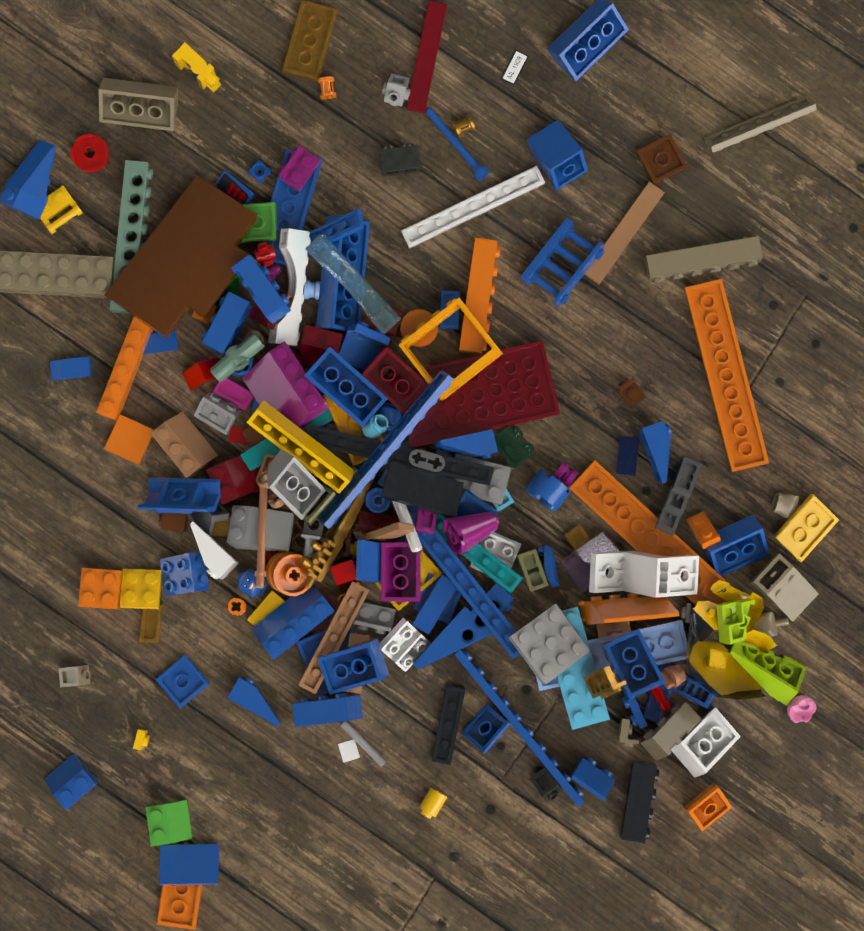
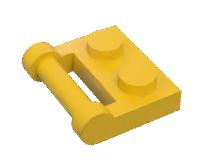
(56, 203)

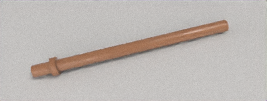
(261, 573)

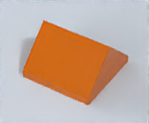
(707, 806)

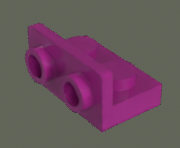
(298, 168)

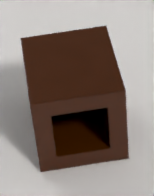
(173, 522)

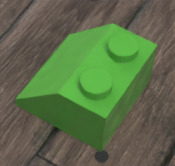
(168, 822)

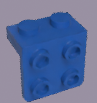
(361, 344)
(184, 574)

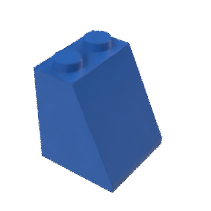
(557, 154)

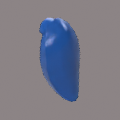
(549, 564)

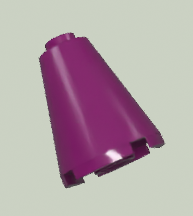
(469, 530)

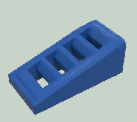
(709, 699)

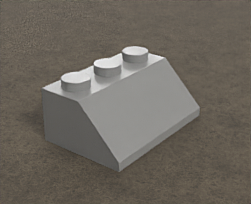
(293, 484)

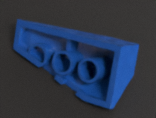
(28, 185)

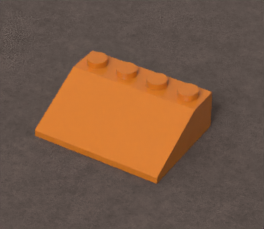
(627, 609)

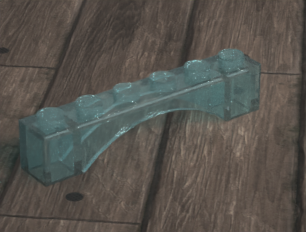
(372, 303)

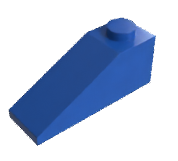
(471, 445)
(251, 698)

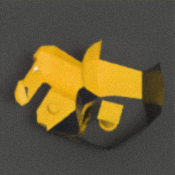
(711, 660)

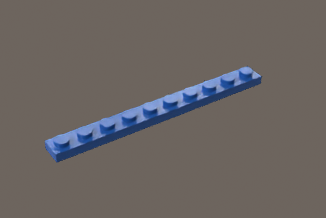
(384, 450)
(467, 586)
(514, 719)

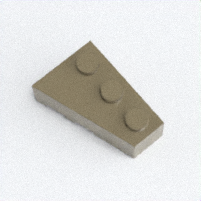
(670, 730)

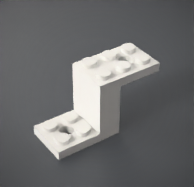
(644, 573)

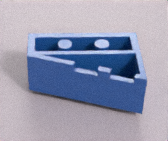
(262, 288)
(327, 710)

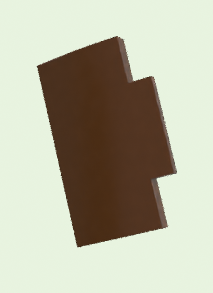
(185, 259)

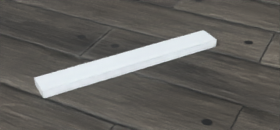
(472, 207)

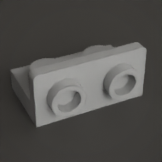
(217, 412)
(375, 617)

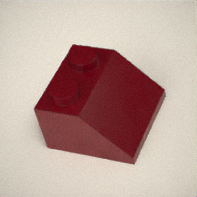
(315, 344)

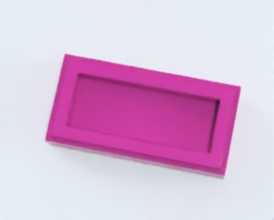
(234, 393)

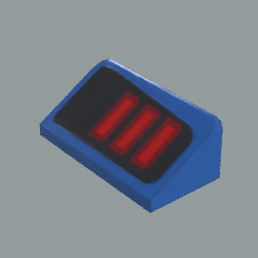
(234, 188)

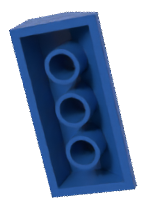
(588, 38)
(346, 387)
(292, 621)

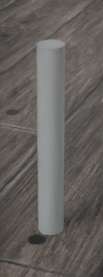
(363, 743)

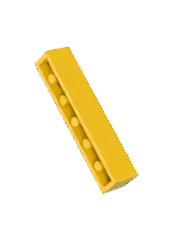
(301, 446)

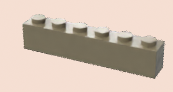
(703, 258)

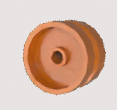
(286, 574)

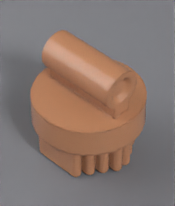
(673, 676)

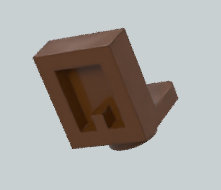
(630, 392)

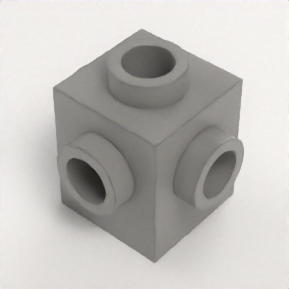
(396, 90)

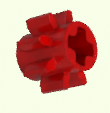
(265, 254)

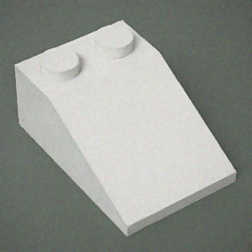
(215, 557)
(706, 743)

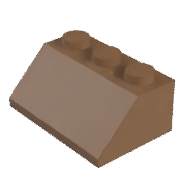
(184, 445)

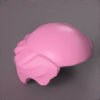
(801, 708)

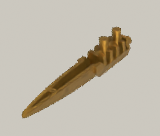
(332, 542)

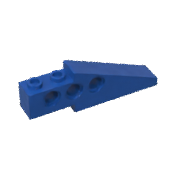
(451, 637)

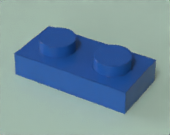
(636, 715)

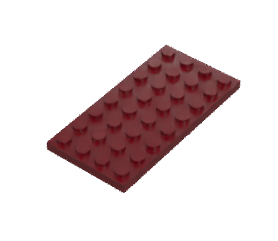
(502, 395)

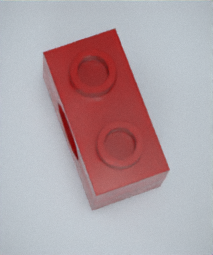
(344, 572)

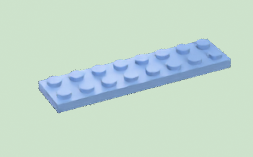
(665, 642)

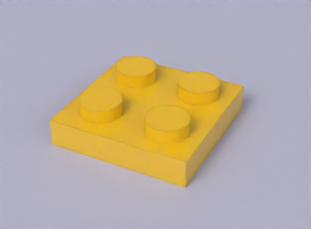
(140, 588)

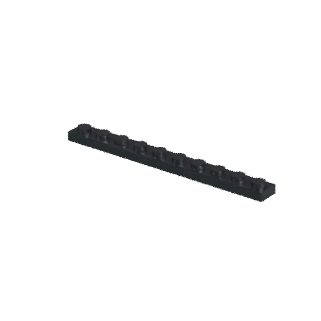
(364, 447)

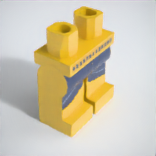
(202, 73)

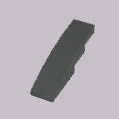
(678, 496)

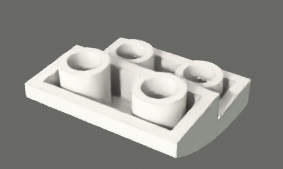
(500, 547)
(404, 644)

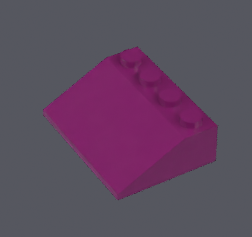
(282, 384)

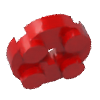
(81, 147)

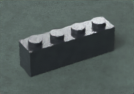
(638, 802)

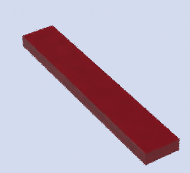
(426, 57)

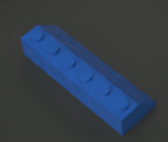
(336, 304)

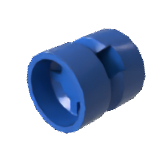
(376, 503)

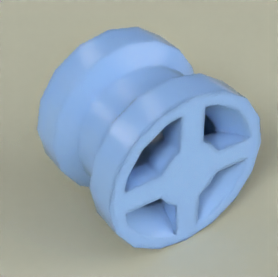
(312, 290)

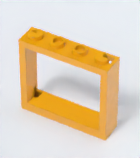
(437, 318)

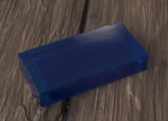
(627, 456)

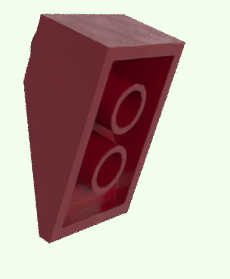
(394, 379)
(234, 479)

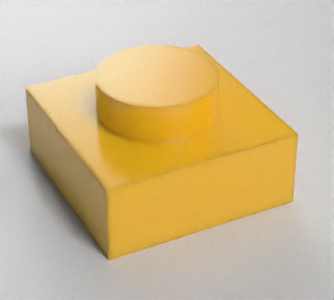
(141, 739)

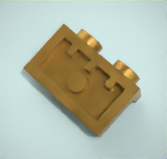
(603, 683)

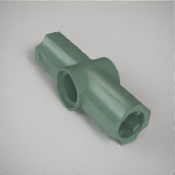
(237, 357)

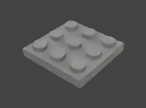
(549, 644)

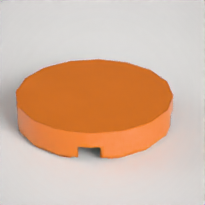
(412, 320)

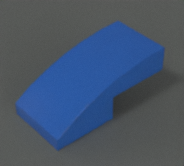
(71, 368)

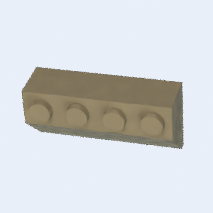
(138, 104)

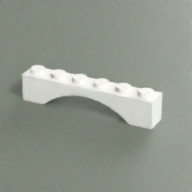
(292, 247)

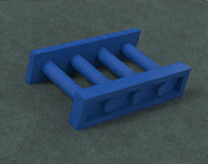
(553, 246)

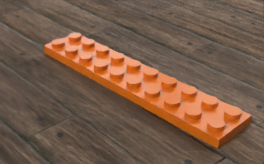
(726, 375)
(637, 525)

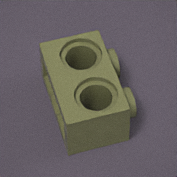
(532, 570)

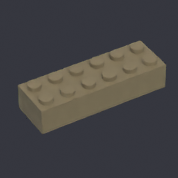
(55, 274)

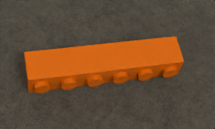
(478, 295)
(124, 370)

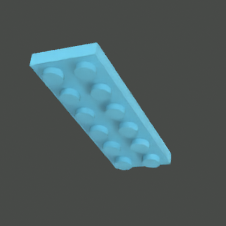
(580, 705)

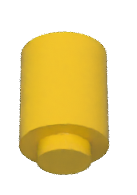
(432, 803)

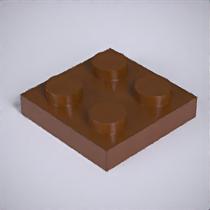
(661, 159)

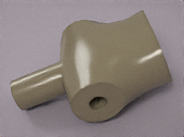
(785, 504)
(768, 624)

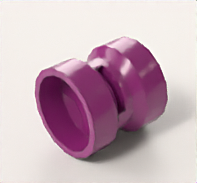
(569, 477)

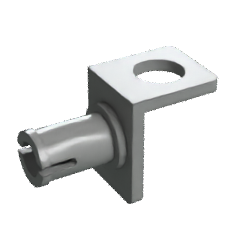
(310, 535)

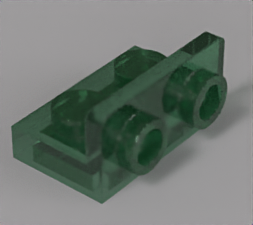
(514, 446)

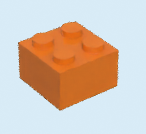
(100, 588)

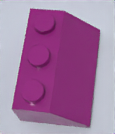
(400, 573)

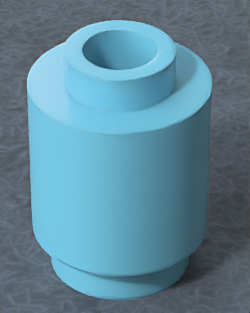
(375, 426)

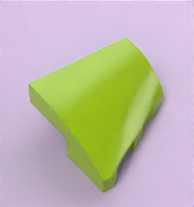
(733, 620)

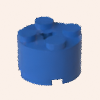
(547, 489)

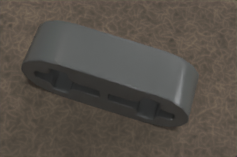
(425, 465)

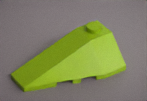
(776, 675)

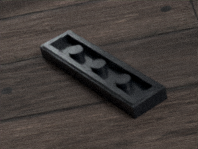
(448, 724)

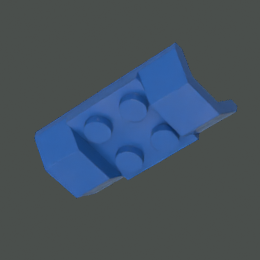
(182, 495)

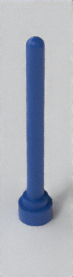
(479, 171)

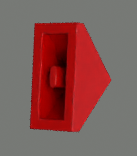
(200, 373)

